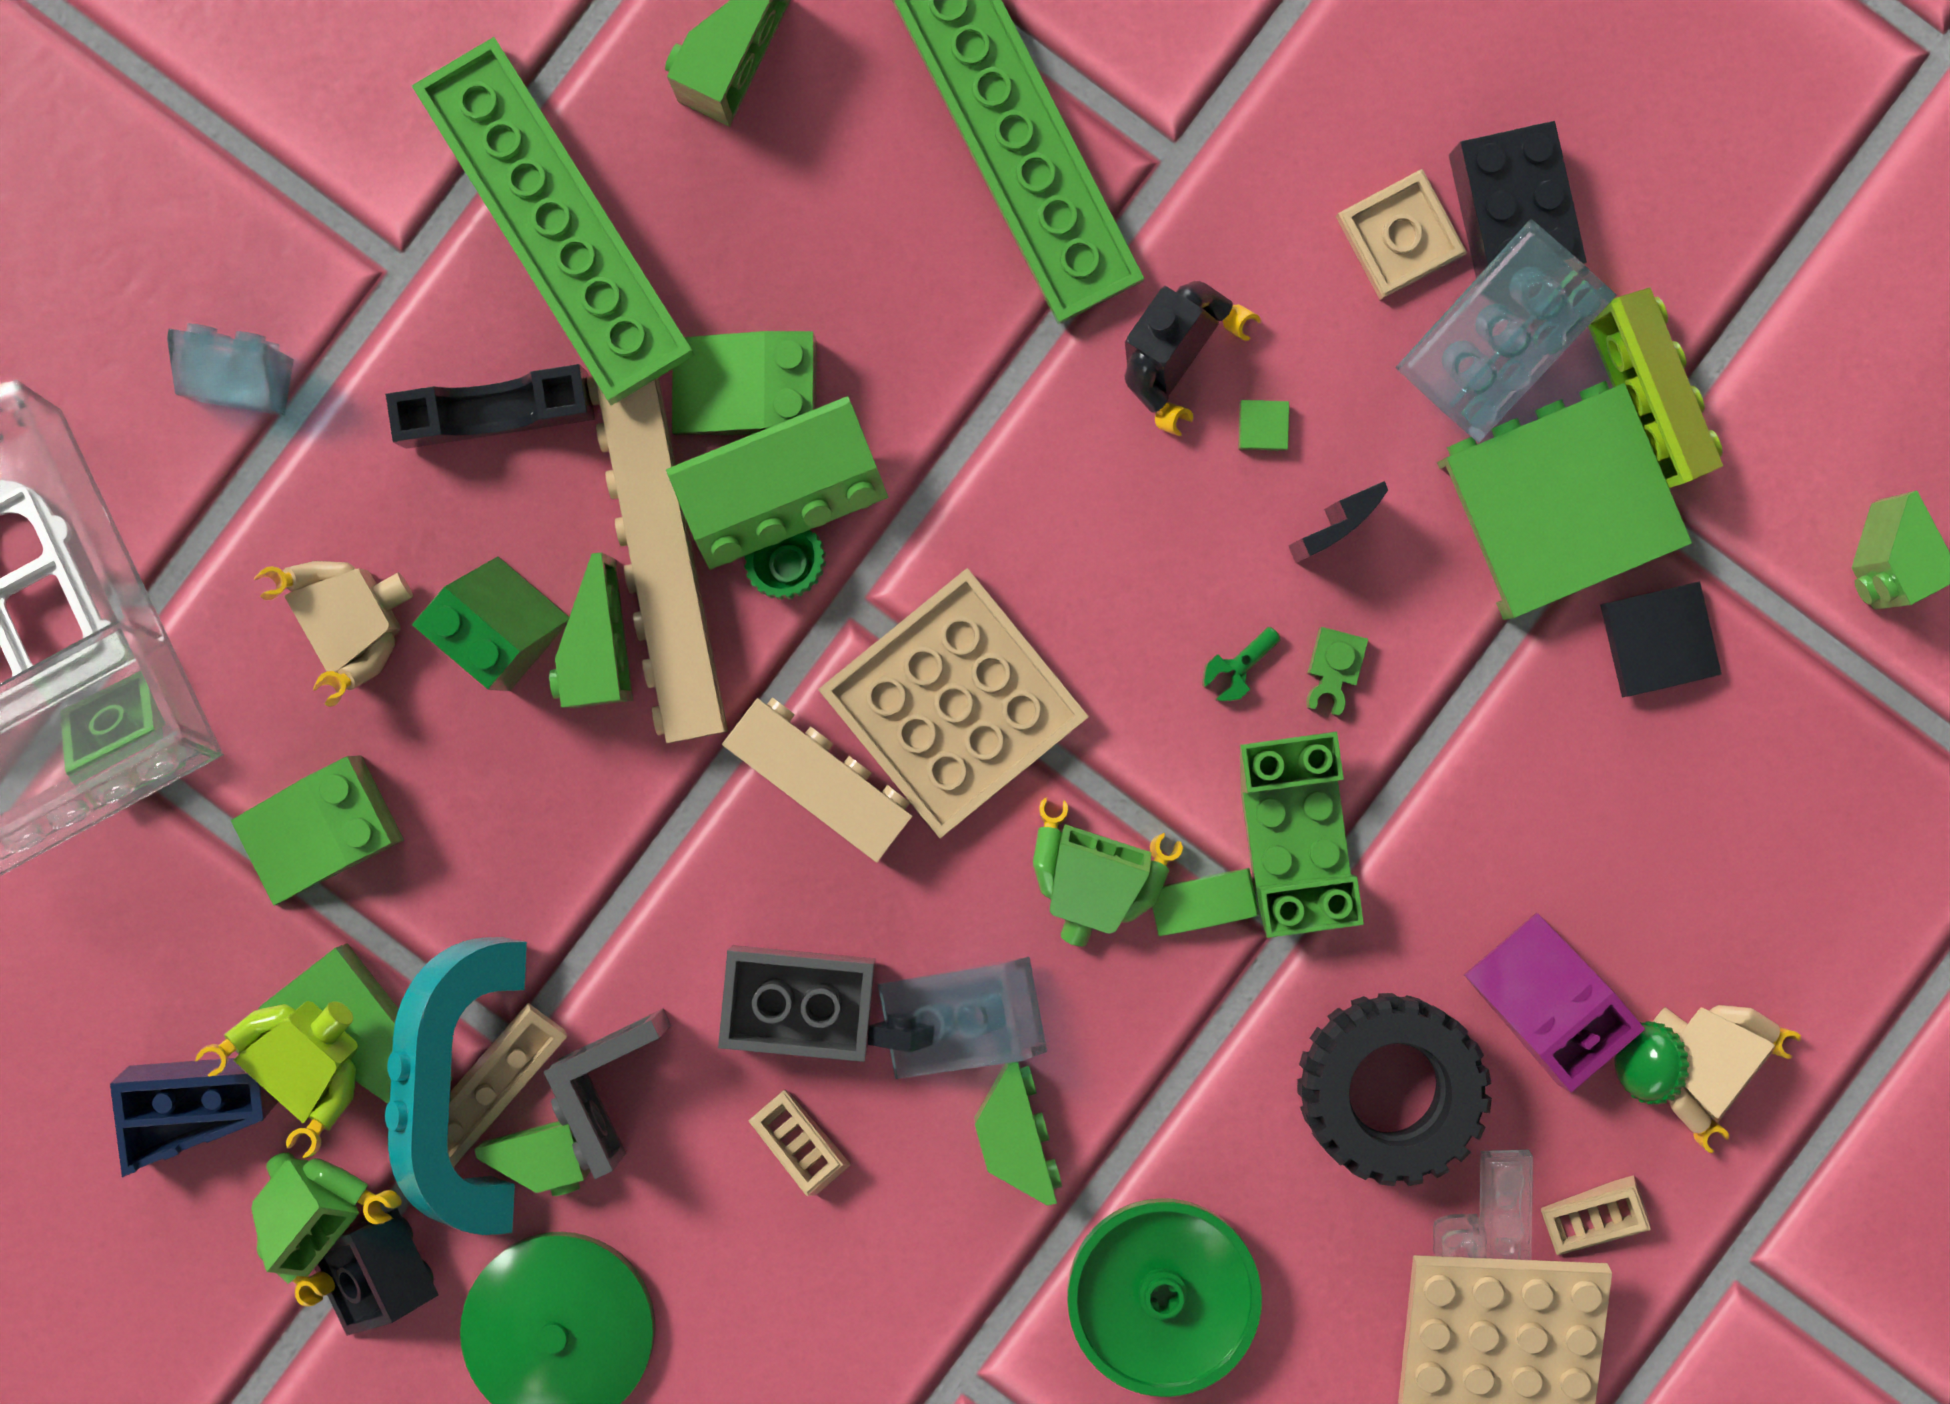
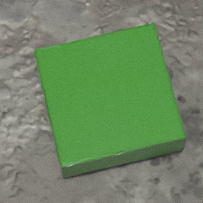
(1263, 425)

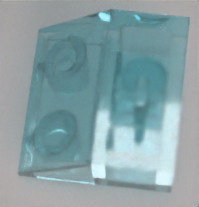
(229, 371)

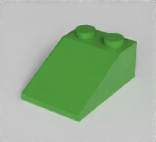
(722, 56)
(744, 382)
(593, 649)
(317, 828)

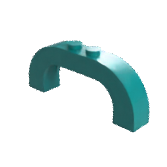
(422, 1078)

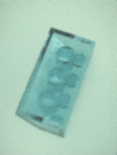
(1505, 330)

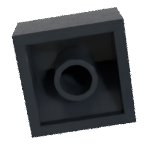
(376, 1274)

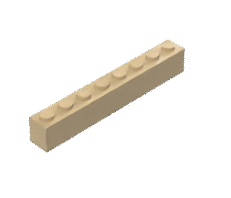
(661, 565)

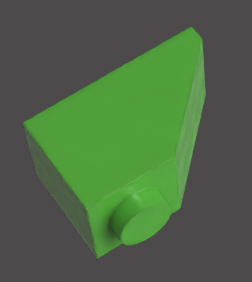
(536, 1158)

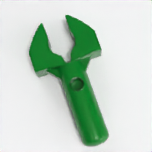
(1240, 664)

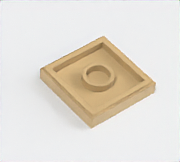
(1401, 234)

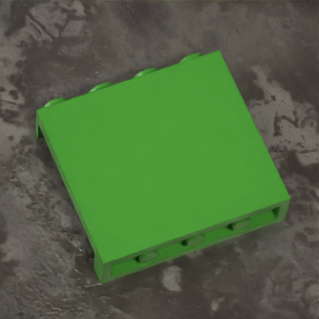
(1565, 498)

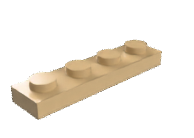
(499, 1077)

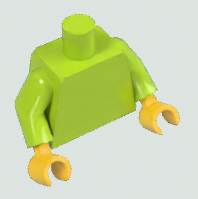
(298, 1059)

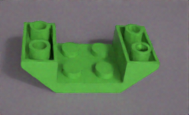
(1298, 835)

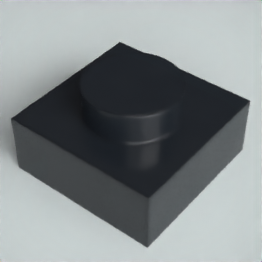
(901, 1033)

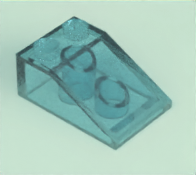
(977, 1014)

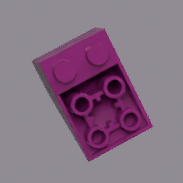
(1554, 1003)

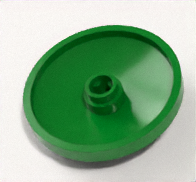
(1164, 1297)
(557, 1323)

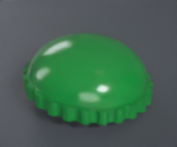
(787, 567)
(1653, 1064)

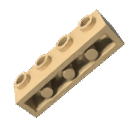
(817, 779)

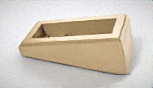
(785, 1154)
(1605, 1194)

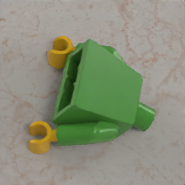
(1096, 878)
(305, 1214)

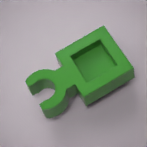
(1336, 661)

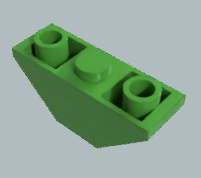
(1014, 1135)

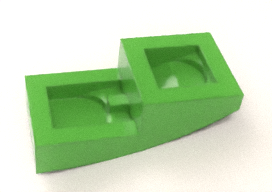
(1205, 902)

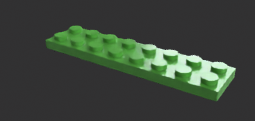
(1023, 151)
(553, 221)

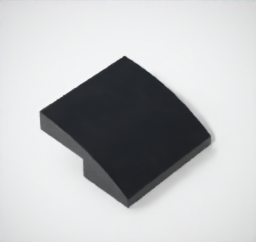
(1343, 517)
(1660, 639)

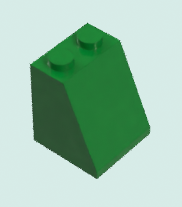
(492, 624)

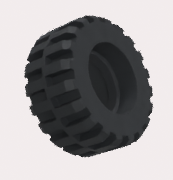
(1438, 1133)

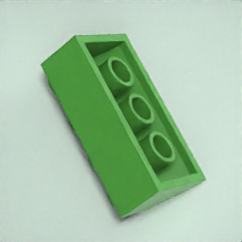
(777, 483)

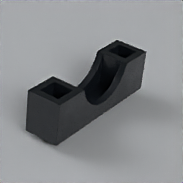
(465, 413)

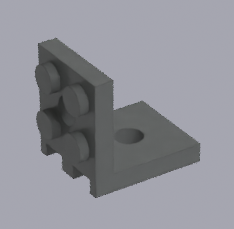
(578, 1101)

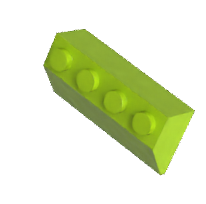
(1641, 354)

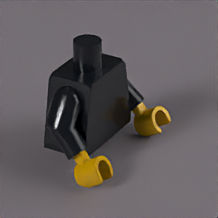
(1169, 341)

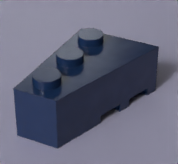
(178, 1106)

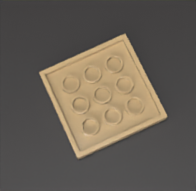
(953, 703)
(1504, 1331)

